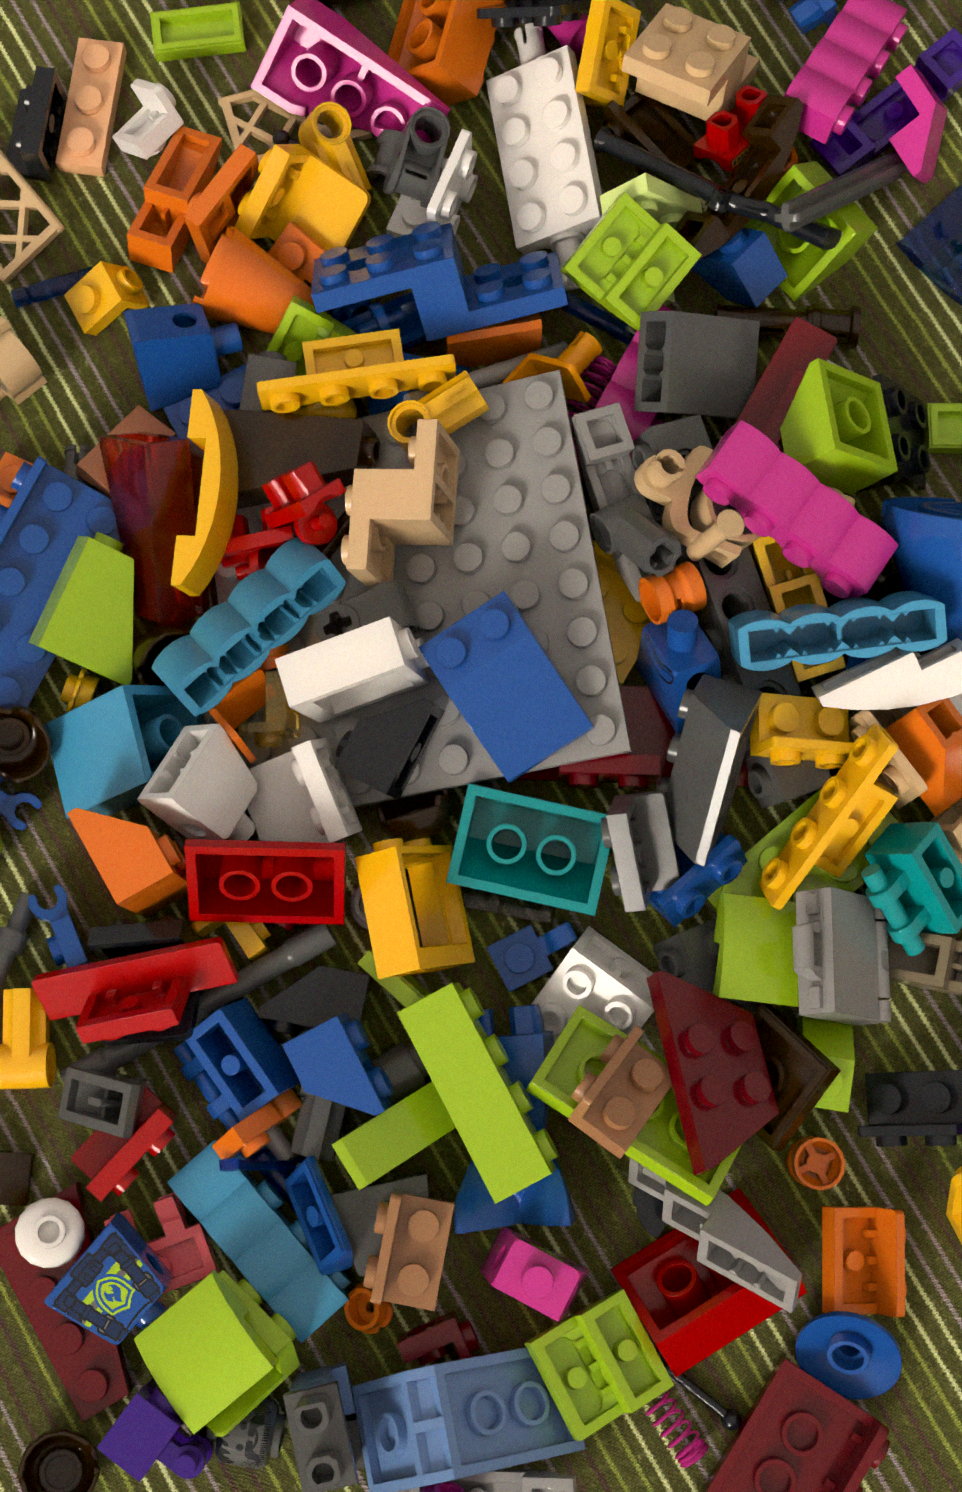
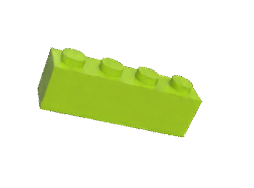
(478, 1091)

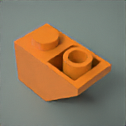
(933, 745)

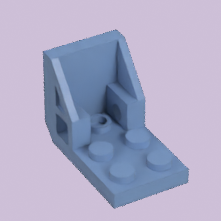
(457, 1421)

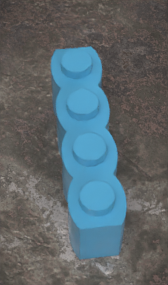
(849, 627)
(239, 633)
(261, 1241)

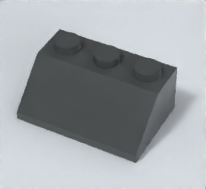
(707, 761)

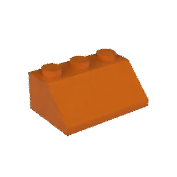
(444, 45)
(134, 861)

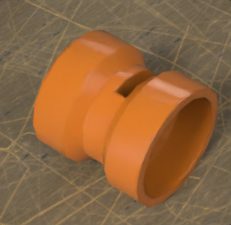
(675, 591)
(823, 1160)

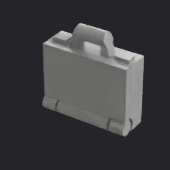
(841, 957)

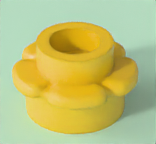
(78, 689)

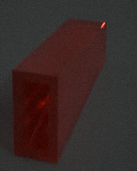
(152, 504)

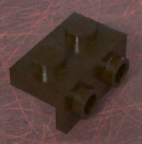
(651, 128)

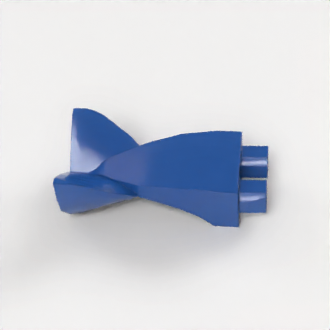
(548, 1199)

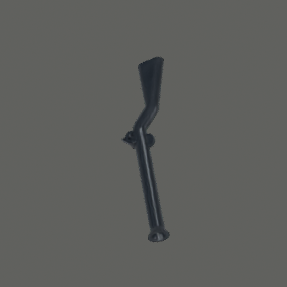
(719, 197)

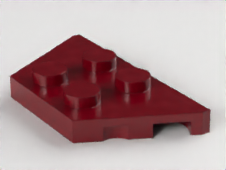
(712, 1067)

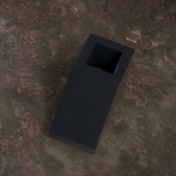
(318, 999)

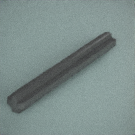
(839, 192)

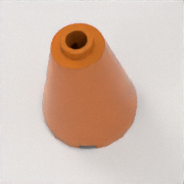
(247, 284)

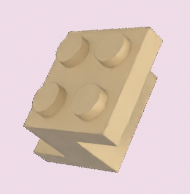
(690, 62)
(402, 505)

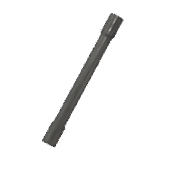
(292, 953)

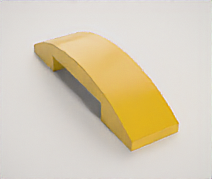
(200, 555)

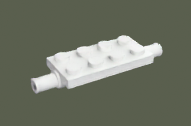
(545, 149)

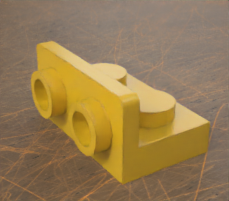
(608, 36)
(798, 730)

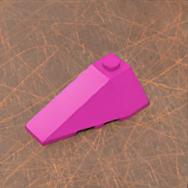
(327, 59)

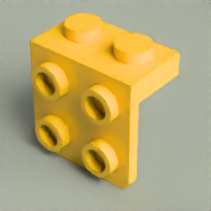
(304, 191)

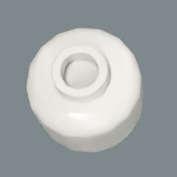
(50, 1232)

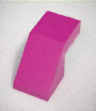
(921, 138)

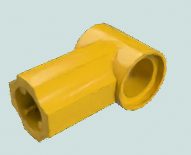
(339, 149)
(451, 403)
(26, 1049)

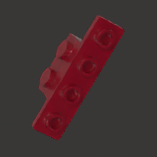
(783, 376)

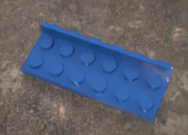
(34, 547)

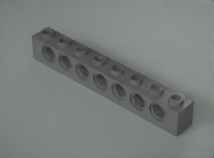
(739, 590)

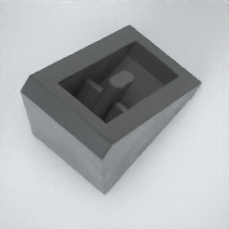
(102, 1101)

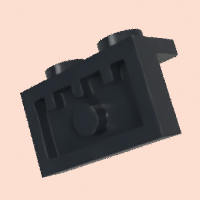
(38, 126)
(914, 1106)

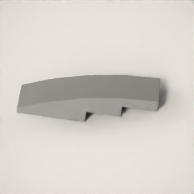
(727, 1239)

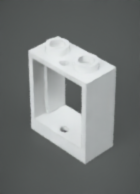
(352, 670)

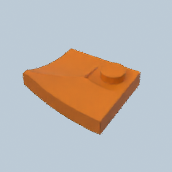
(217, 205)

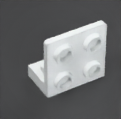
(454, 186)
(302, 797)
(601, 981)

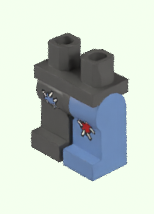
(322, 1438)

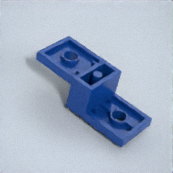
(434, 271)

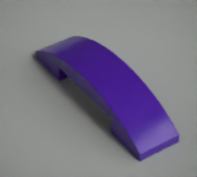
(892, 109)

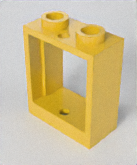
(391, 915)

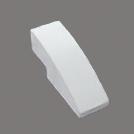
(896, 680)

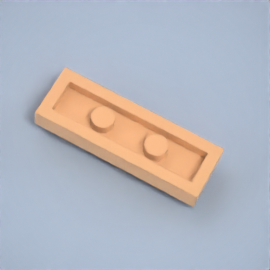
(91, 107)

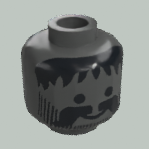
(253, 1439)

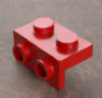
(111, 1159)

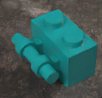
(915, 882)

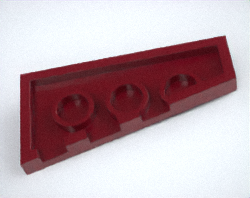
(87, 1364)

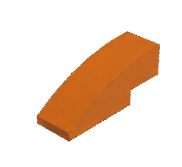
(184, 169)

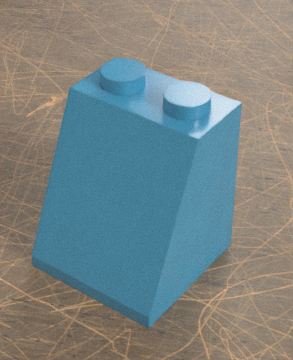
(115, 745)

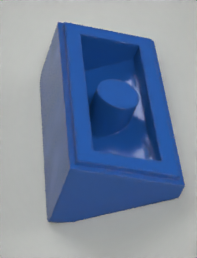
(319, 1218)

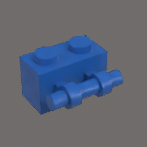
(235, 1063)

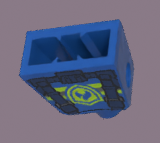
(113, 1284)

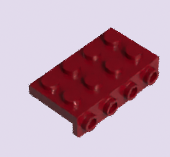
(800, 1440)

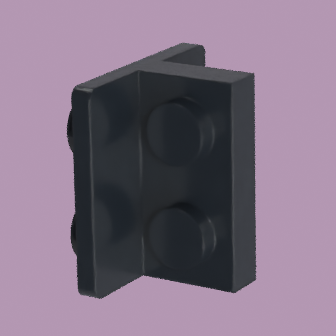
(906, 423)

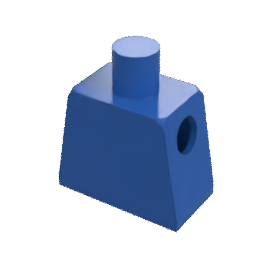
(178, 350)

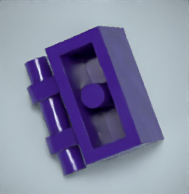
(154, 1432)

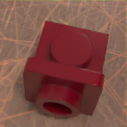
(429, 1340)

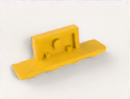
(354, 368)
(839, 822)

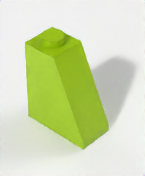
(92, 610)
(394, 1136)

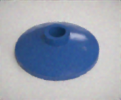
(849, 1354)

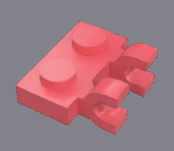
(183, 1248)

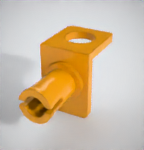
(570, 363)

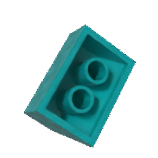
(529, 850)

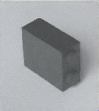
(695, 364)

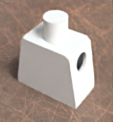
(202, 786)

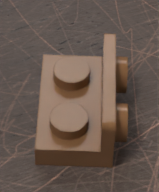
(622, 1096)
(411, 1250)

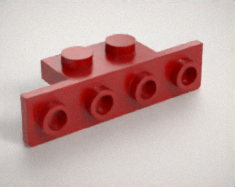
(134, 990)

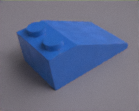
(506, 686)

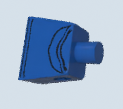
(672, 657)

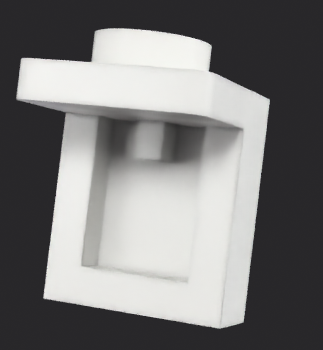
(153, 124)

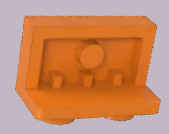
(863, 1260)

